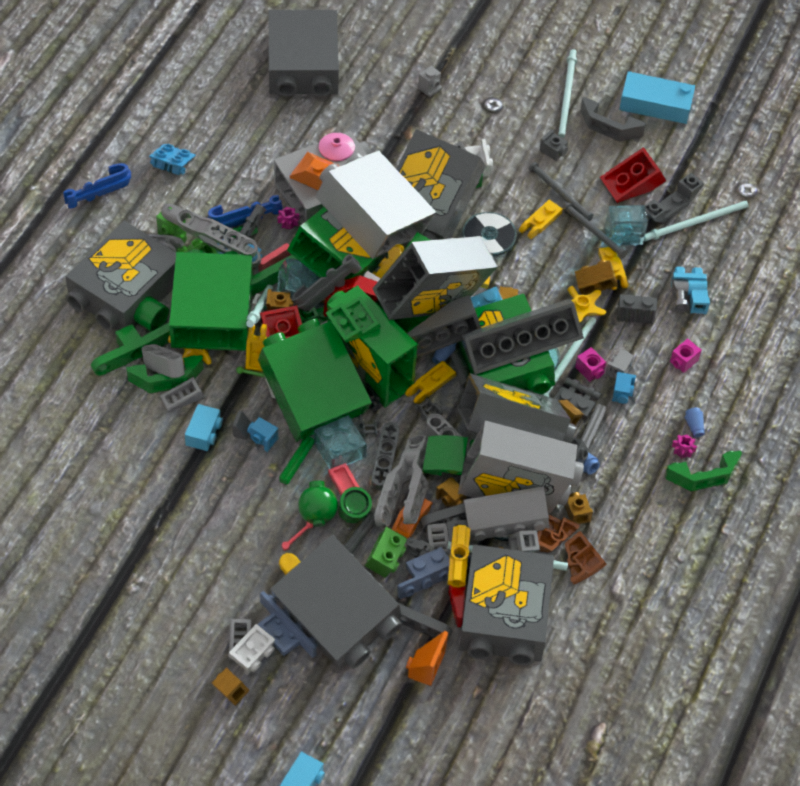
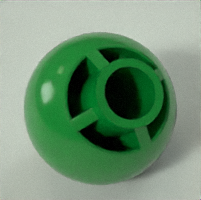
(317, 504)

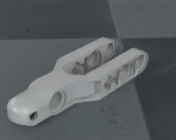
(207, 231)
(409, 468)

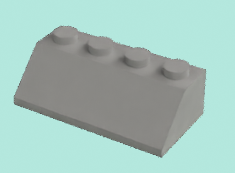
(506, 513)

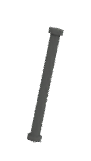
(534, 167)
(621, 252)

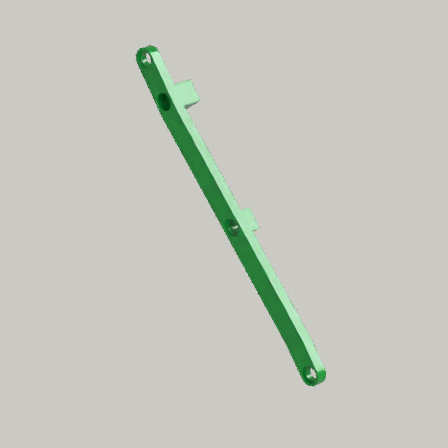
(131, 343)

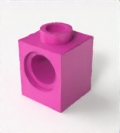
(685, 355)
(590, 364)

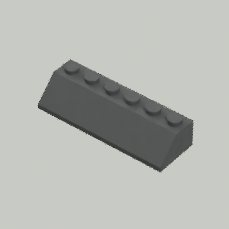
(522, 336)

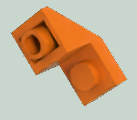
(408, 529)

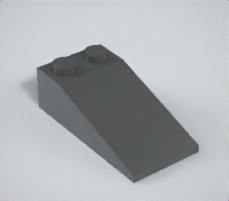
(445, 326)

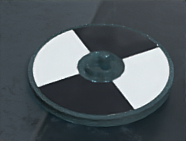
(492, 223)

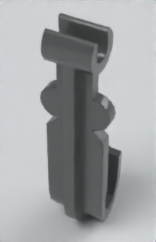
(308, 298)

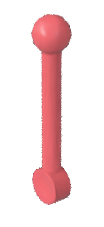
(286, 545)

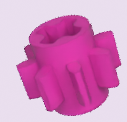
(288, 218)
(684, 446)

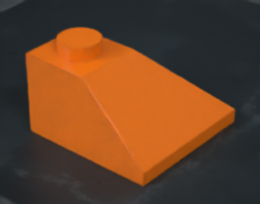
(309, 170)
(427, 660)

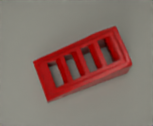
(457, 598)

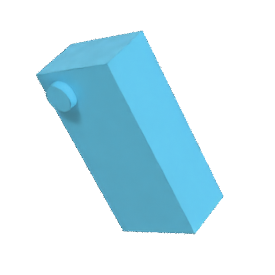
(657, 97)

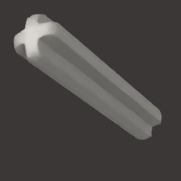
(593, 424)

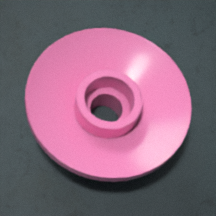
(336, 147)

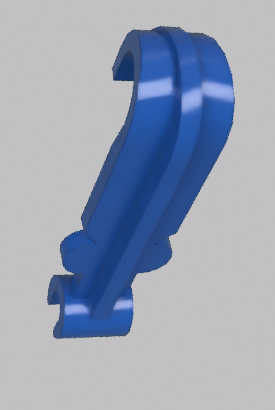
(118, 178)
(239, 215)

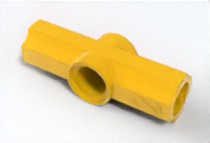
(460, 546)

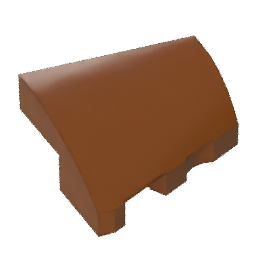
(557, 532)
(582, 558)

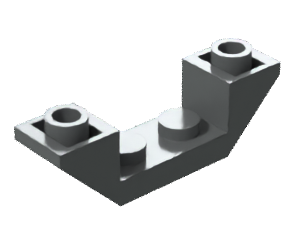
(632, 129)
(677, 201)

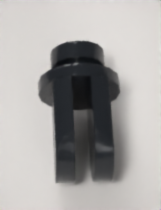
(375, 399)

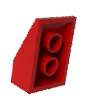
(633, 176)
(282, 320)

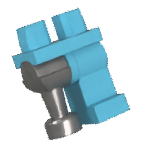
(690, 284)

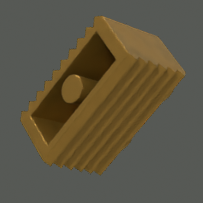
(596, 277)

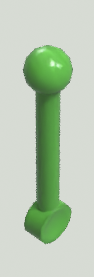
(239, 370)

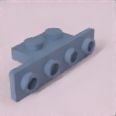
(426, 571)
(283, 629)

